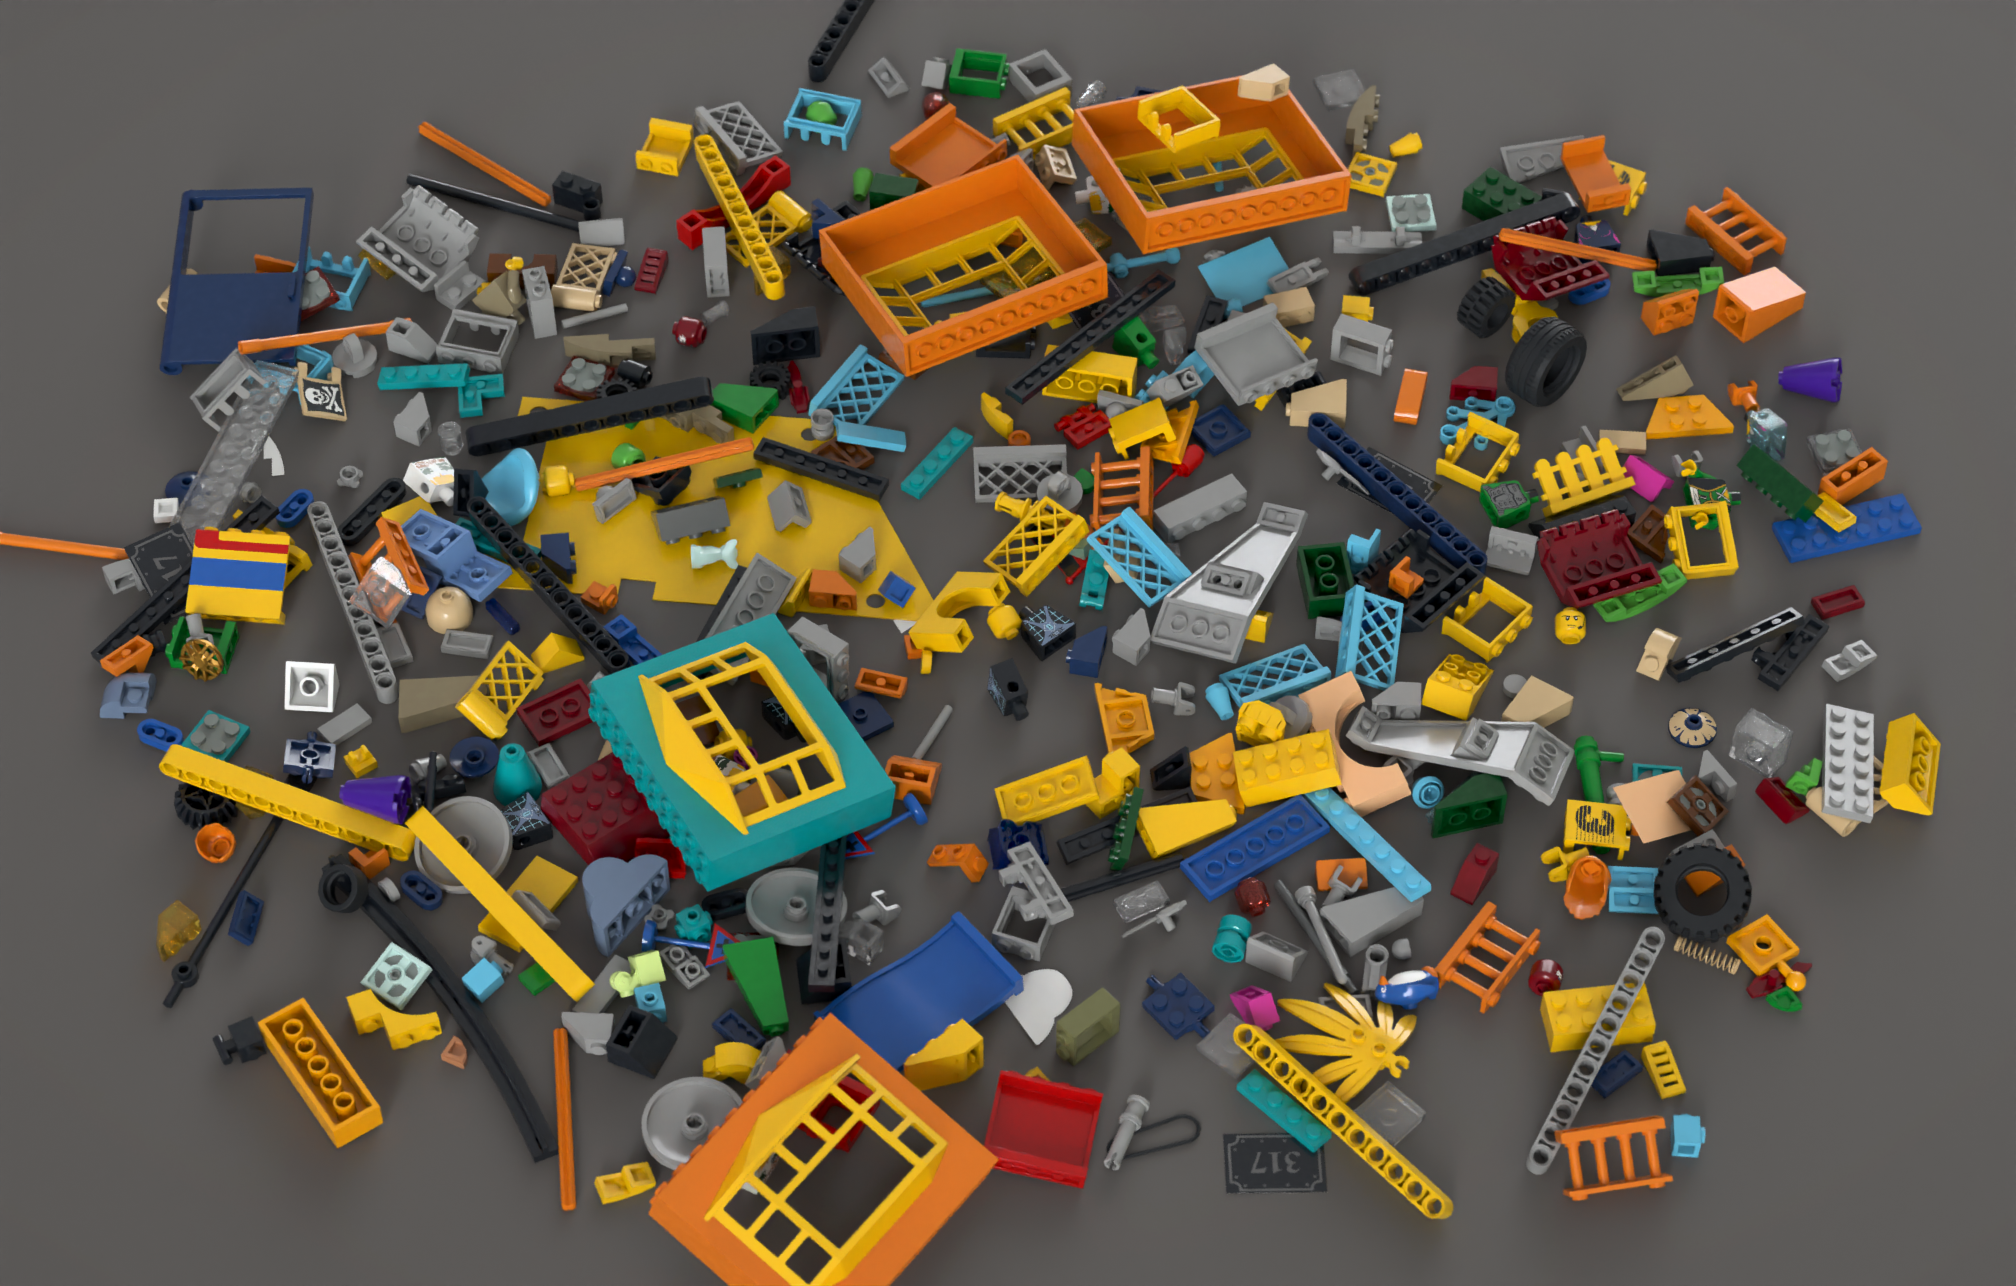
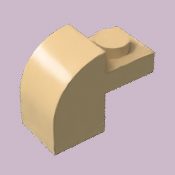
(1658, 650)

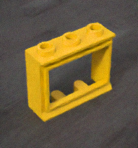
(1206, 122)
(1487, 429)
(1677, 541)
(1502, 598)

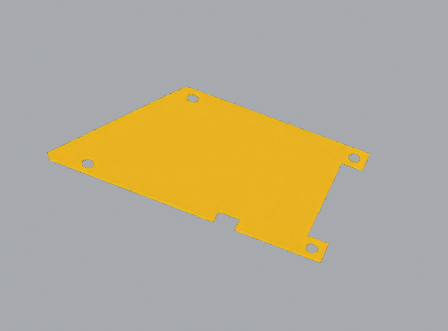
(630, 546)

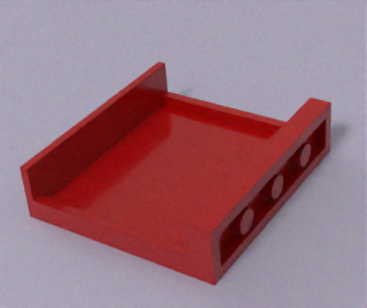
(1042, 1128)

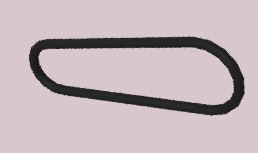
(1164, 1146)

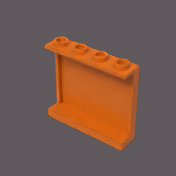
(944, 149)

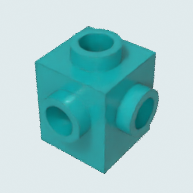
(694, 924)

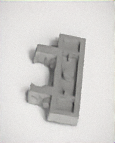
(1047, 897)

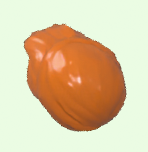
(1587, 887)

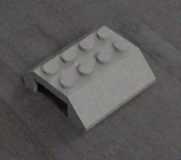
(422, 240)

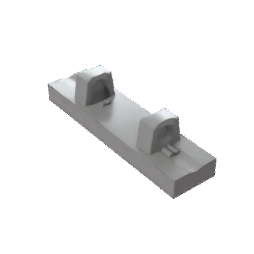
(1374, 242)

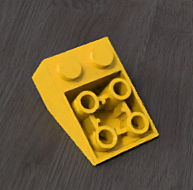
(1456, 686)
(947, 1058)

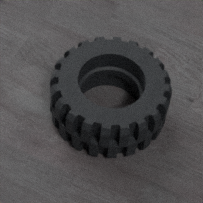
(1702, 859)

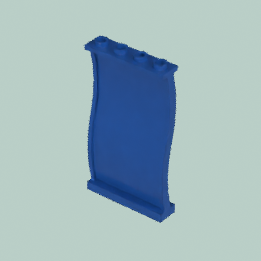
(926, 991)

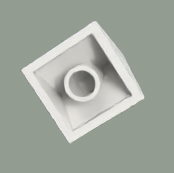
(311, 686)

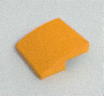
(752, 799)

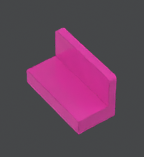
(1647, 478)

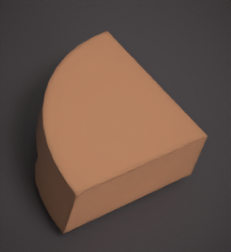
(455, 1053)

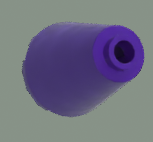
(1814, 379)
(379, 796)

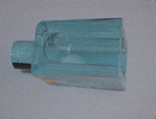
(1767, 432)

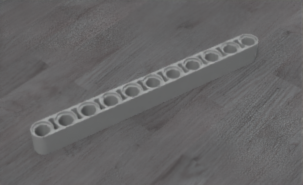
(345, 584)
(1600, 1038)

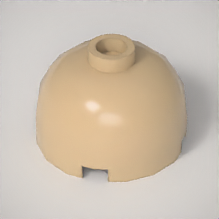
(449, 609)

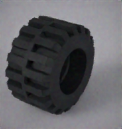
(1486, 307)

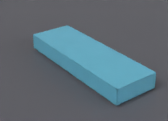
(871, 436)

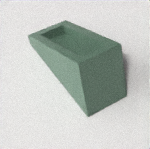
(1081, 550)

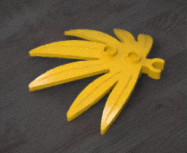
(1367, 1045)

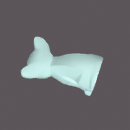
(709, 554)

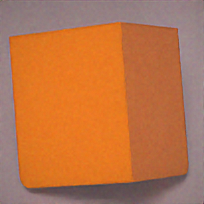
(1404, 580)
(371, 862)

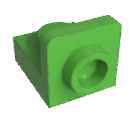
(1806, 779)

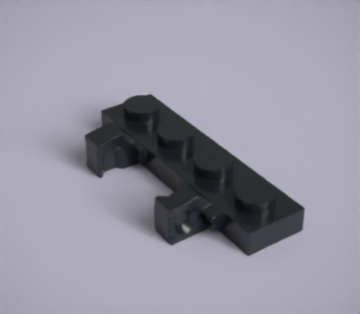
(1781, 665)

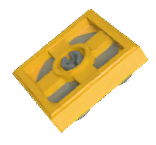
(1371, 174)

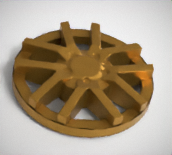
(201, 659)

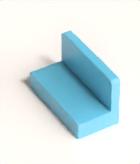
(1362, 551)

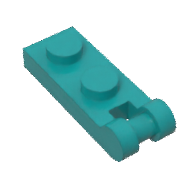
(1094, 582)

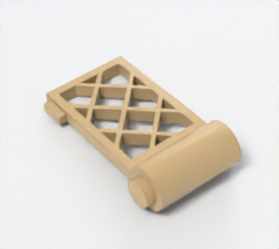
(577, 295)
(1840, 824)

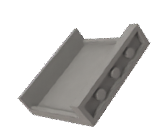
(1253, 355)

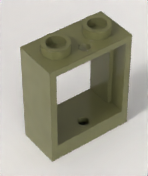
(1087, 1026)

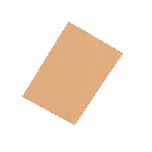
(1648, 806)

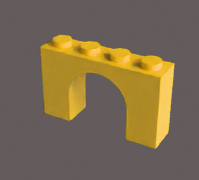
(937, 628)

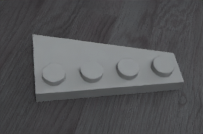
(1533, 159)

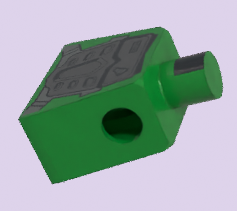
(1507, 502)

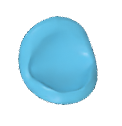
(513, 486)

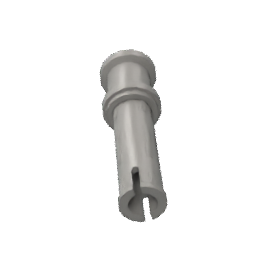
(1129, 1123)

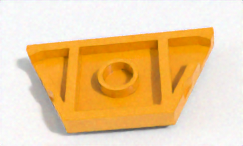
(1686, 417)
(1182, 425)
(1124, 718)
(1215, 773)

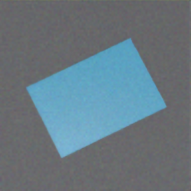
(1244, 272)

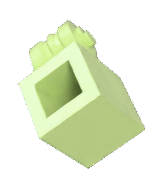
(645, 970)

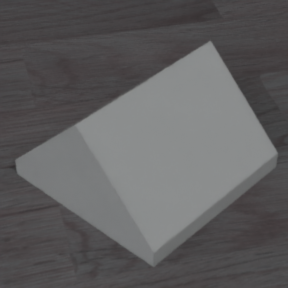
(1274, 955)

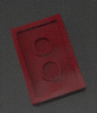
(557, 712)

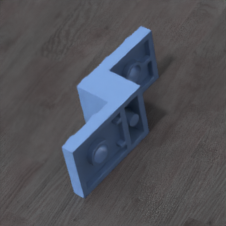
(452, 553)

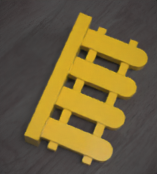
(1573, 486)

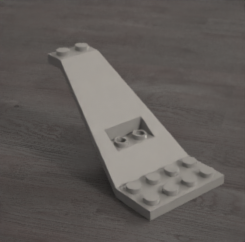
(1216, 617)
(1506, 749)

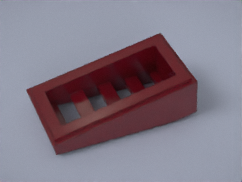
(655, 258)

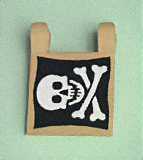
(321, 397)

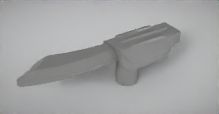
(1334, 467)
(1163, 916)

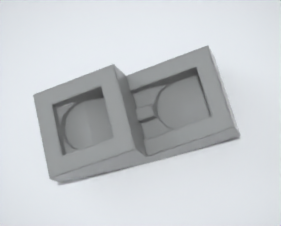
(1330, 630)
(1851, 660)

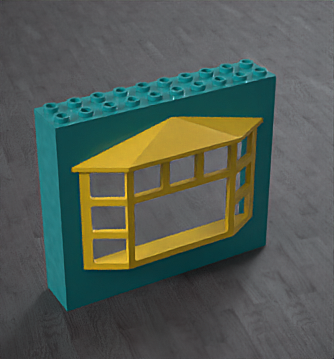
(689, 788)

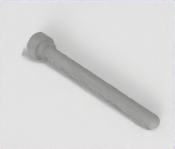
(1307, 899)

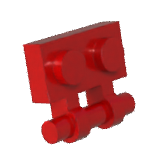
(1088, 429)

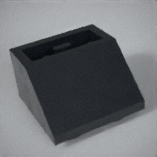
(843, 976)
(640, 1042)

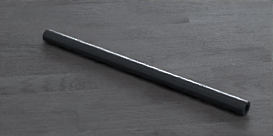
(493, 202)

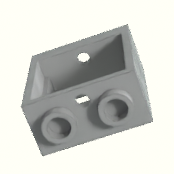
(1035, 62)
(715, 262)
(539, 302)
(1365, 332)
(1014, 945)

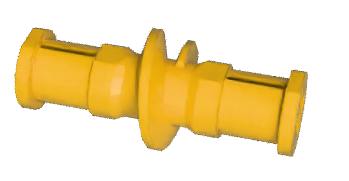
(1020, 509)

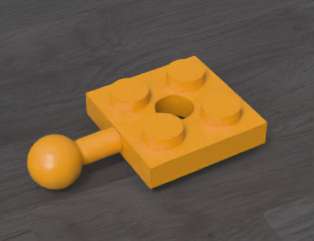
(1763, 960)

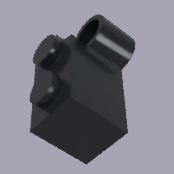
(578, 194)

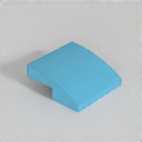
(1632, 890)

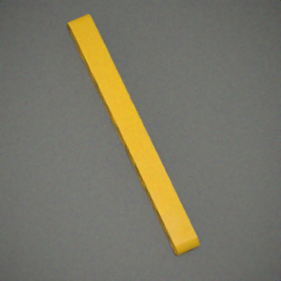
(739, 217)
(287, 802)
(500, 904)
(1353, 1123)

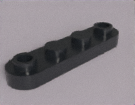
(370, 511)

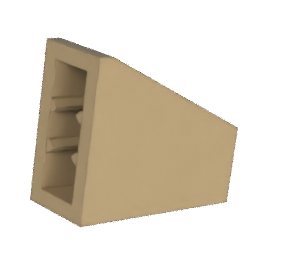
(1324, 399)
(1538, 704)

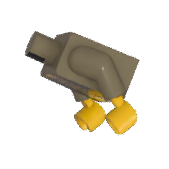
(504, 294)

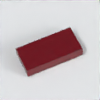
(1837, 602)

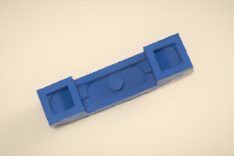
(630, 641)

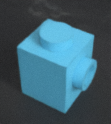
(483, 979)
(651, 1000)
(1686, 1135)

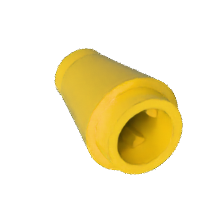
(1406, 145)

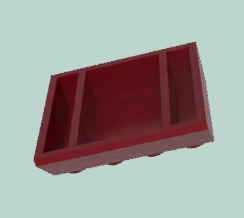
(601, 811)

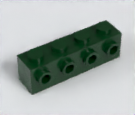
(1779, 483)

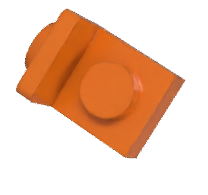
(600, 597)

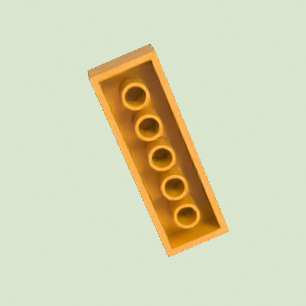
(320, 1072)

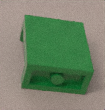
(224, 640)

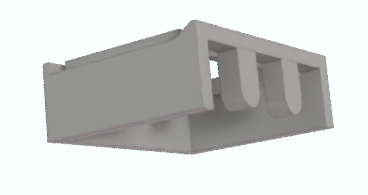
(477, 358)
(222, 383)
(829, 646)

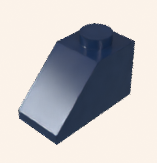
(1088, 653)

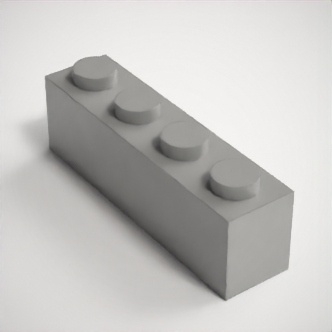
(1199, 508)

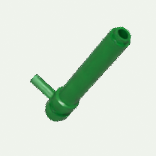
(1588, 763)

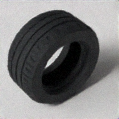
(1545, 361)

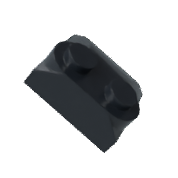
(664, 485)

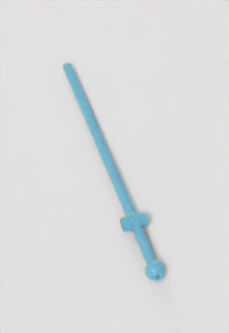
(1118, 266)

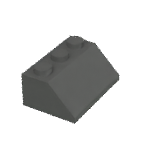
(691, 519)

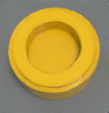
(926, 662)

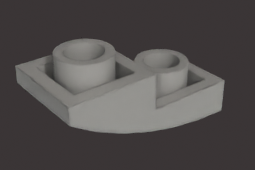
(683, 965)

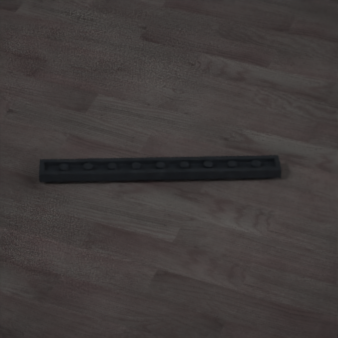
(1089, 337)
(176, 589)
(827, 916)

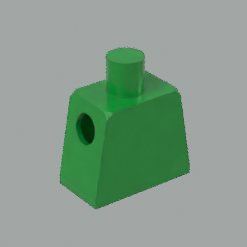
(1136, 342)

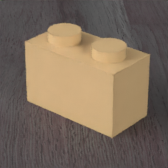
(1293, 306)

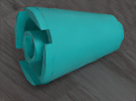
(515, 775)

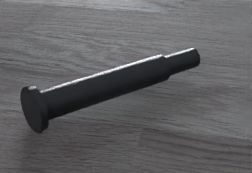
(431, 782)

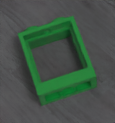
(978, 61)

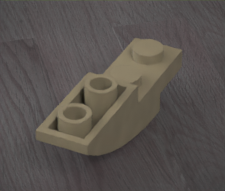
(1362, 119)
(609, 352)
(704, 420)

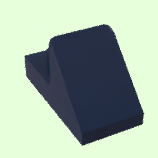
(822, 216)

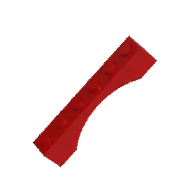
(767, 180)

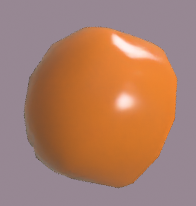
(215, 843)

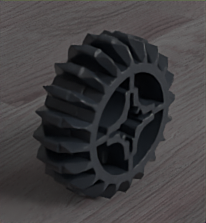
(193, 808)

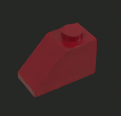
(1475, 382)
(1475, 874)

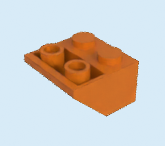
(1670, 311)
(913, 777)

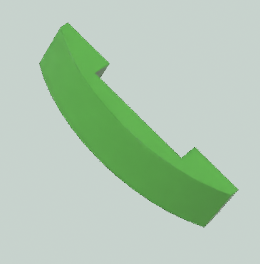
(1706, 281)
(1644, 599)

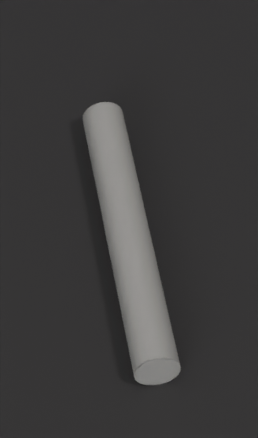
(592, 316)
(933, 732)

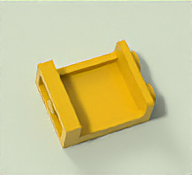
(665, 147)
(1140, 425)

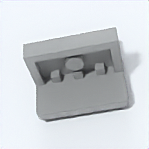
(1511, 550)

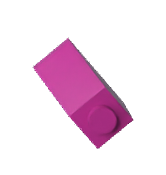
(1256, 1006)

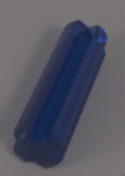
(502, 616)

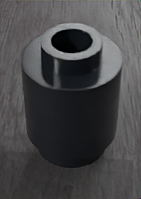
(635, 372)

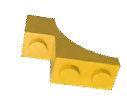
(400, 1028)

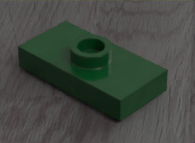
(737, 479)

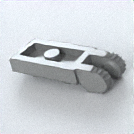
(1297, 276)

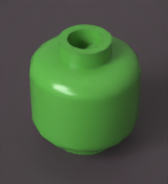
(821, 113)
(627, 455)

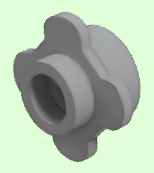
(1213, 254)
(349, 477)
(662, 922)

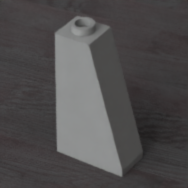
(1368, 918)

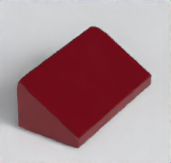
(1781, 799)

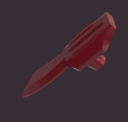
(798, 394)
(1773, 980)

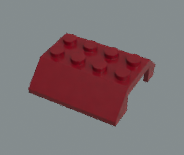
(1542, 273)
(1593, 560)

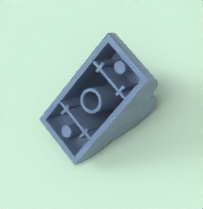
(622, 895)

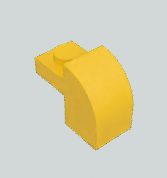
(732, 1061)

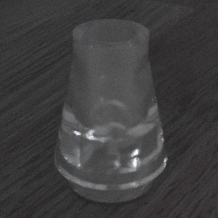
(1092, 93)

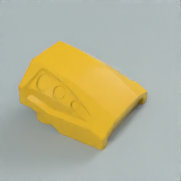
(1259, 723)

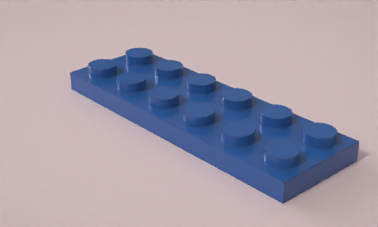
(1875, 523)
(1254, 847)

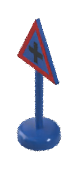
(858, 846)
(715, 955)

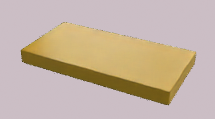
(1048, 792)
(546, 882)

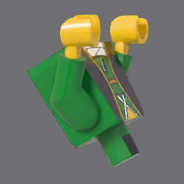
(1705, 489)

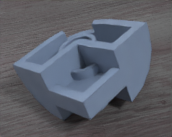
(127, 695)

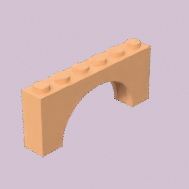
(1364, 786)

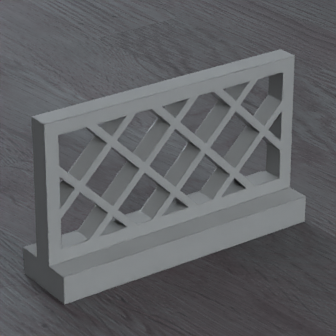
(731, 152)
(1019, 458)

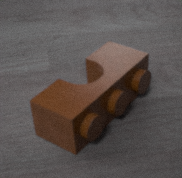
(497, 267)

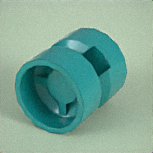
(1232, 938)

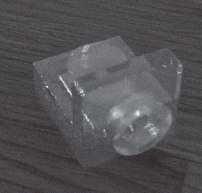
(1173, 344)

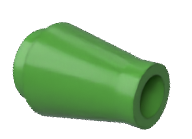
(861, 183)

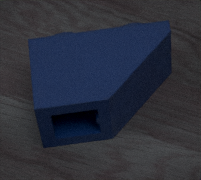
(557, 554)

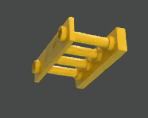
(1033, 112)

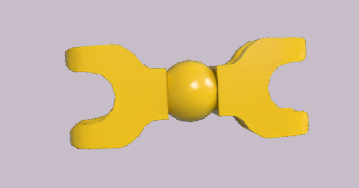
(1524, 311)

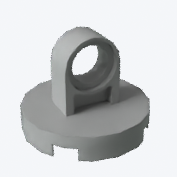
(355, 356)
(1063, 490)
(1296, 715)

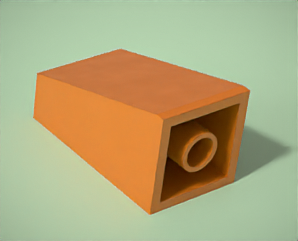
(1757, 302)

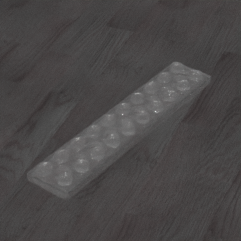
(235, 450)

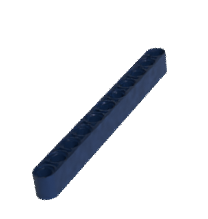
(1394, 493)

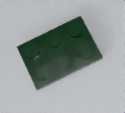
(1125, 829)

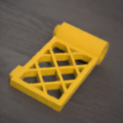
(788, 215)
(484, 710)

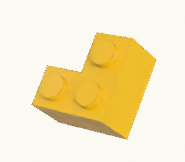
(1118, 777)

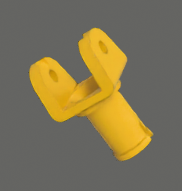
(1566, 860)

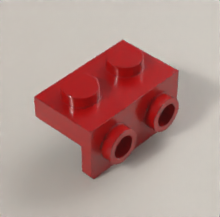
(664, 849)

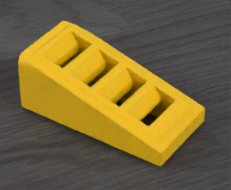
(1658, 1054)

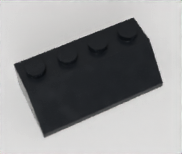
(1583, 511)

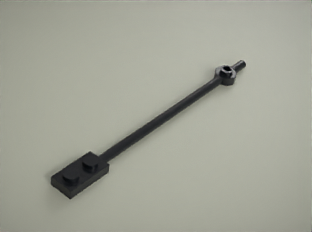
(190, 978)

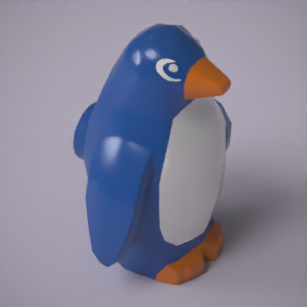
(1408, 987)

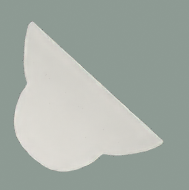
(1043, 999)

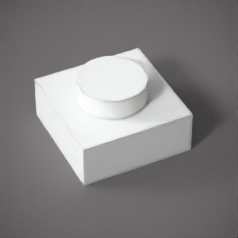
(165, 509)

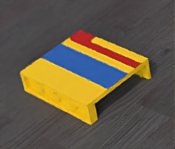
(238, 575)

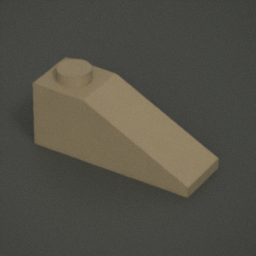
(1659, 382)

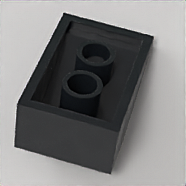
(787, 337)

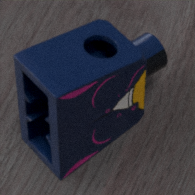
(1595, 234)

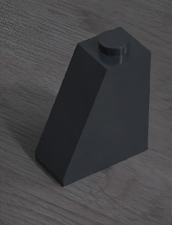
(1678, 253)

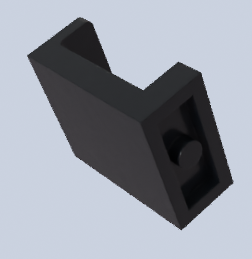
(1014, 346)

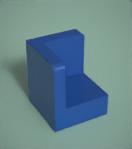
(896, 589)

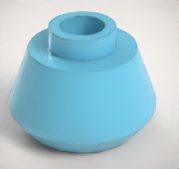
(1427, 791)

